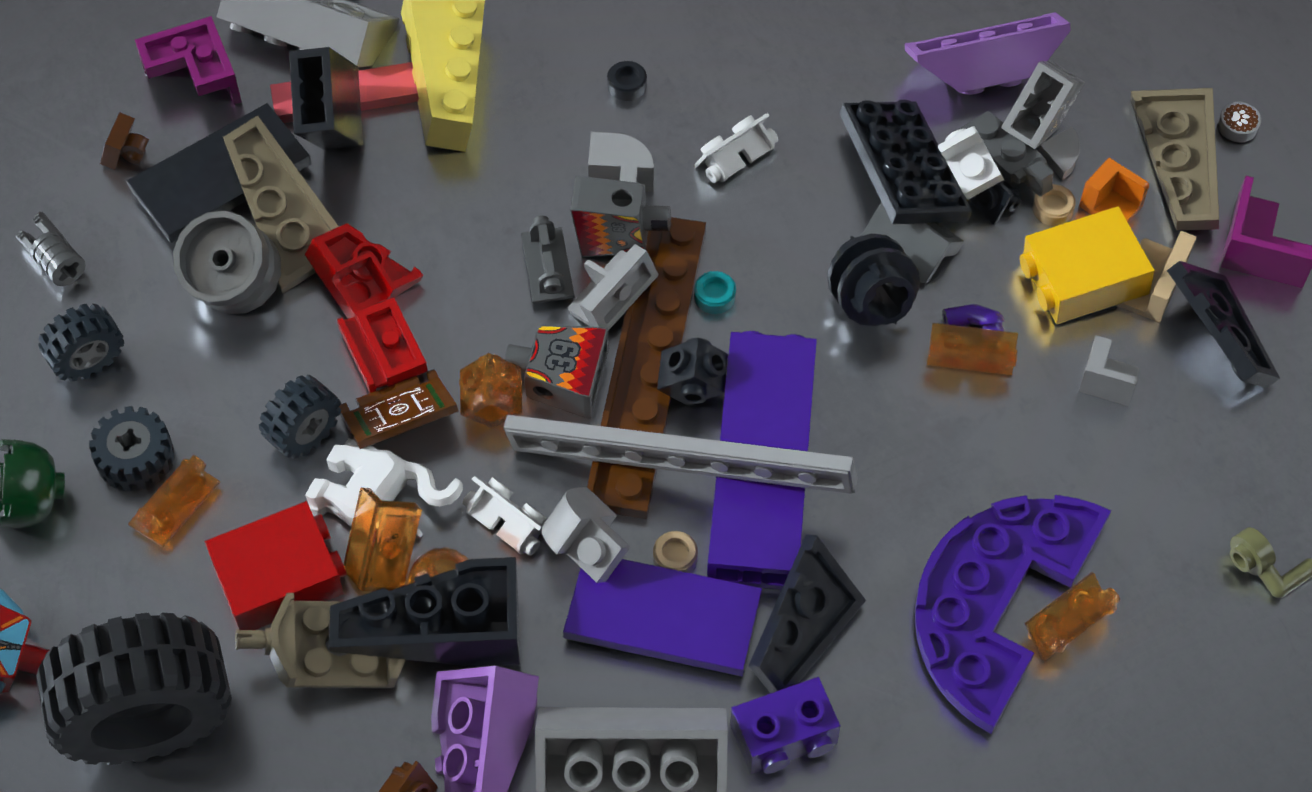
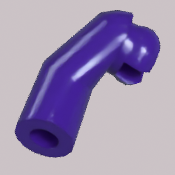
(973, 315)

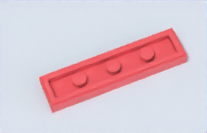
(377, 86)

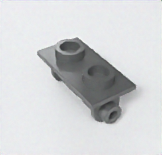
(547, 262)

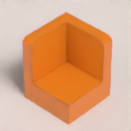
(1113, 187)

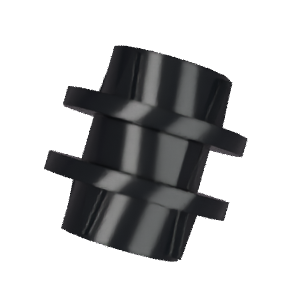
(873, 280)

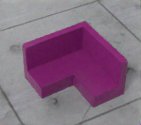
(194, 47)
(1255, 250)

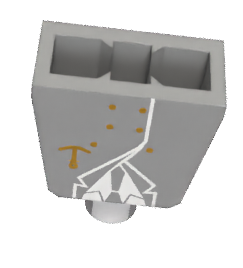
(1045, 99)

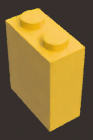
(1086, 265)

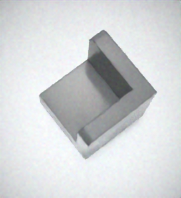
(1108, 377)

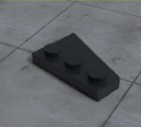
(1226, 321)
(806, 618)

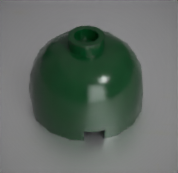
(27, 484)

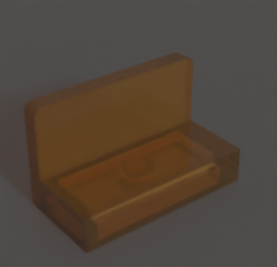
(381, 542)

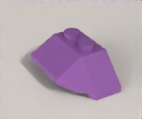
(991, 54)

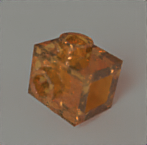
(490, 390)

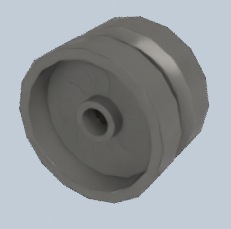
(226, 262)

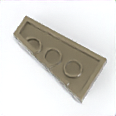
(278, 198)

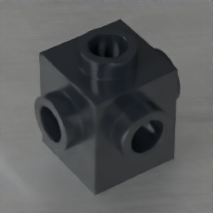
(693, 371)

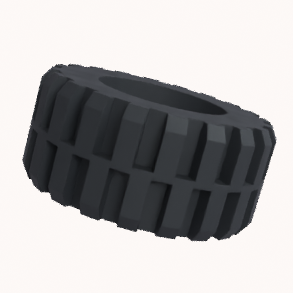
(133, 688)

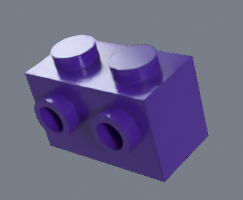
(785, 726)

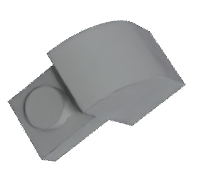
(621, 159)
(583, 532)

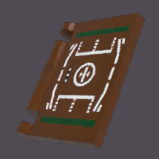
(398, 409)

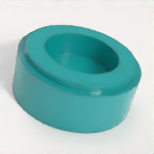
(715, 292)

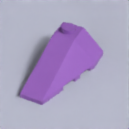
(482, 726)

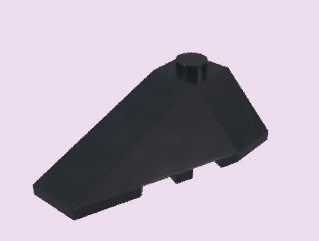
(446, 618)

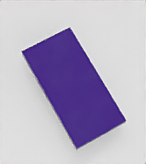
(666, 616)

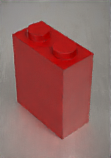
(272, 559)

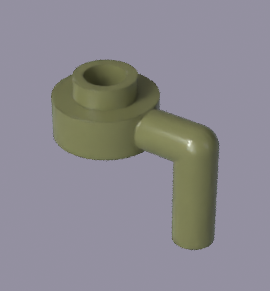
(1255, 555)

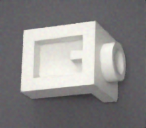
(970, 161)

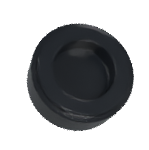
(627, 80)

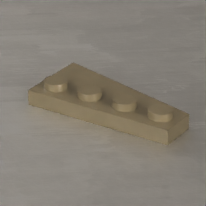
(1182, 147)

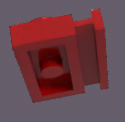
(382, 345)

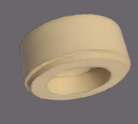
(1055, 206)
(675, 551)

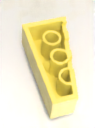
(445, 63)

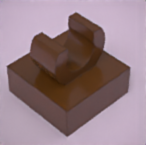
(123, 143)

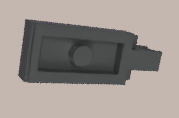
(1012, 156)

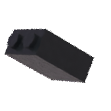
(325, 98)

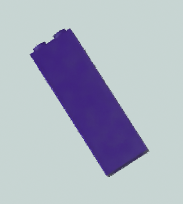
(769, 405)

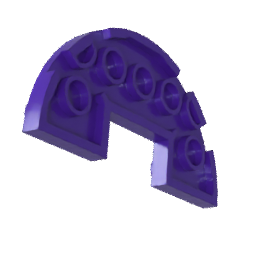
(973, 583)

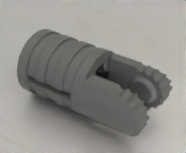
(53, 252)

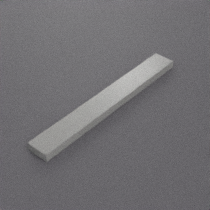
(682, 454)

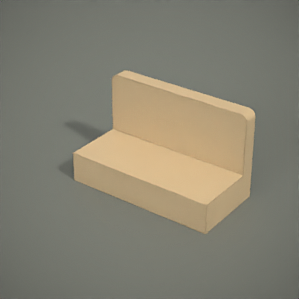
(1163, 286)

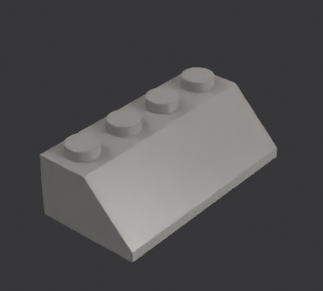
(340, 24)
(631, 749)

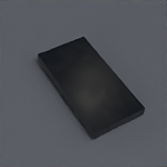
(904, 162)
(204, 177)

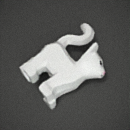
(375, 470)

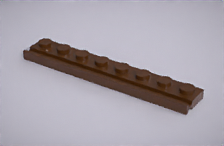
(649, 326)

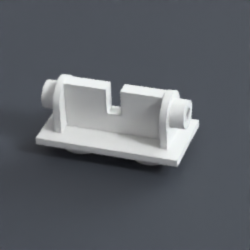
(722, 155)
(493, 503)

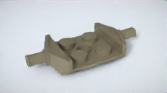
(300, 651)

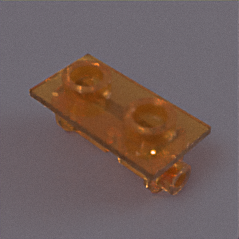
(972, 348)
(174, 501)
(1070, 615)

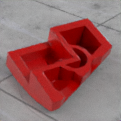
(357, 269)

